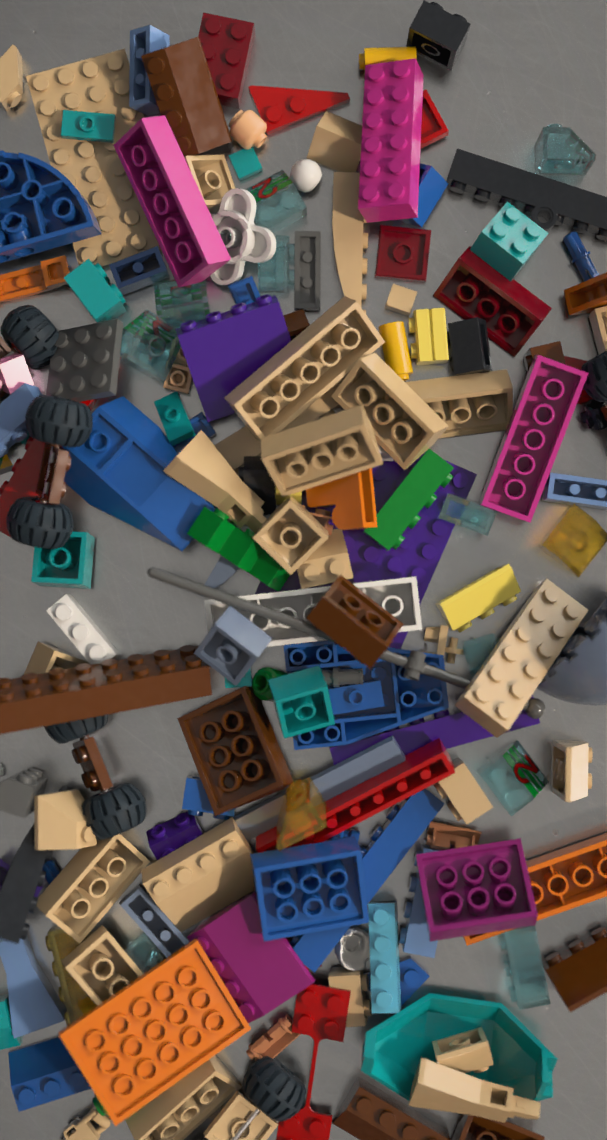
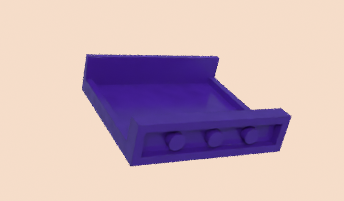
(231, 348)

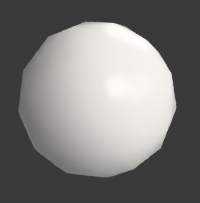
(305, 175)

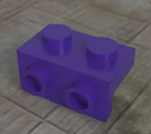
(173, 834)

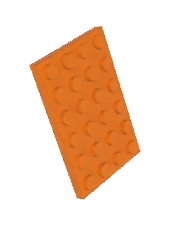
(154, 1031)

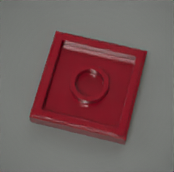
(402, 253)

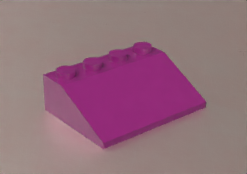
(476, 890)
(253, 970)

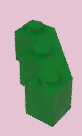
(237, 547)

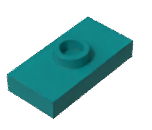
(88, 126)
(174, 418)

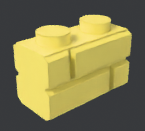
(430, 336)

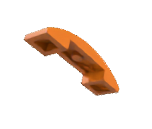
(34, 279)

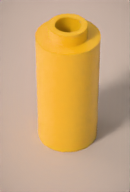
(385, 54)
(396, 349)

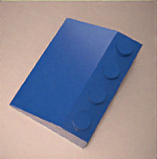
(310, 888)

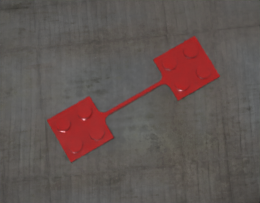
(322, 1015)

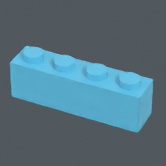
(384, 957)

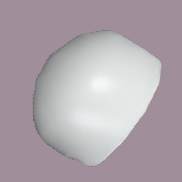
(353, 949)

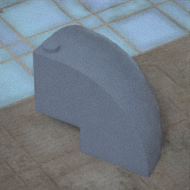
(581, 666)

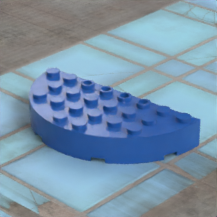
(39, 208)

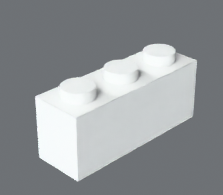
(82, 630)

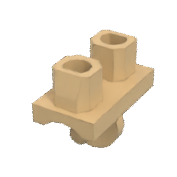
(439, 636)

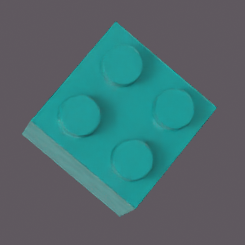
(508, 241)
(92, 288)
(66, 565)
(301, 701)

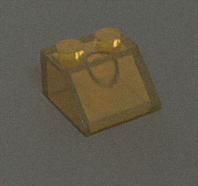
(574, 540)
(300, 814)

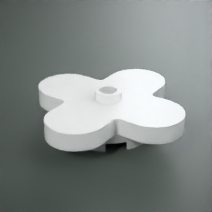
(241, 236)

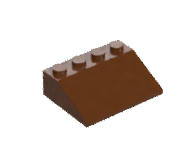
(235, 750)
(580, 971)

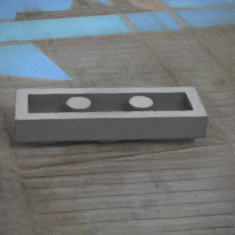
(307, 270)

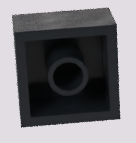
(438, 34)

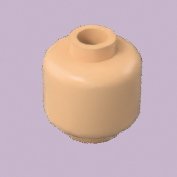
(248, 129)

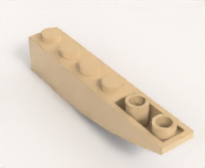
(349, 236)

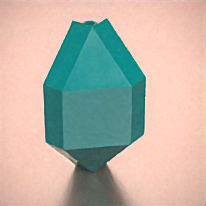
(398, 1044)

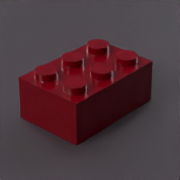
(228, 53)

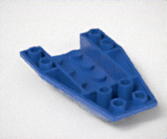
(124, 475)
(403, 698)

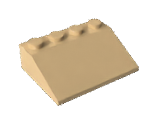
(201, 875)

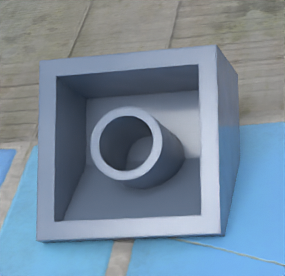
(233, 645)

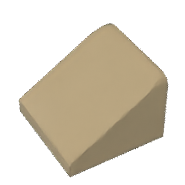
(400, 300)

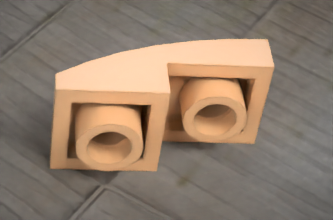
(179, 375)

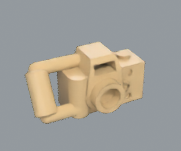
(84, 1129)

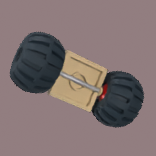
(274, 1097)

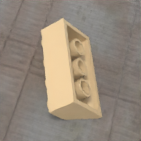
(469, 401)
(397, 414)
(321, 451)
(91, 885)
(185, 1103)

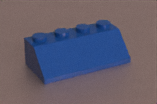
(44, 1073)

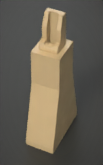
(212, 478)
(456, 1092)

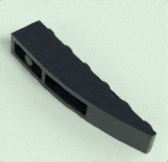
(19, 888)

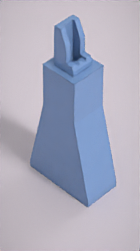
(30, 993)

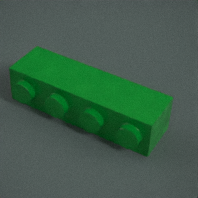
(408, 499)

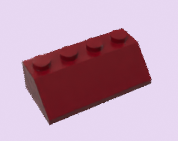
(482, 292)

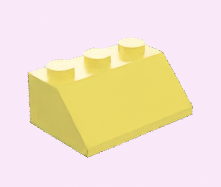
(479, 598)

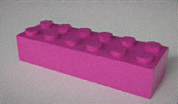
(391, 141)
(171, 201)
(533, 438)

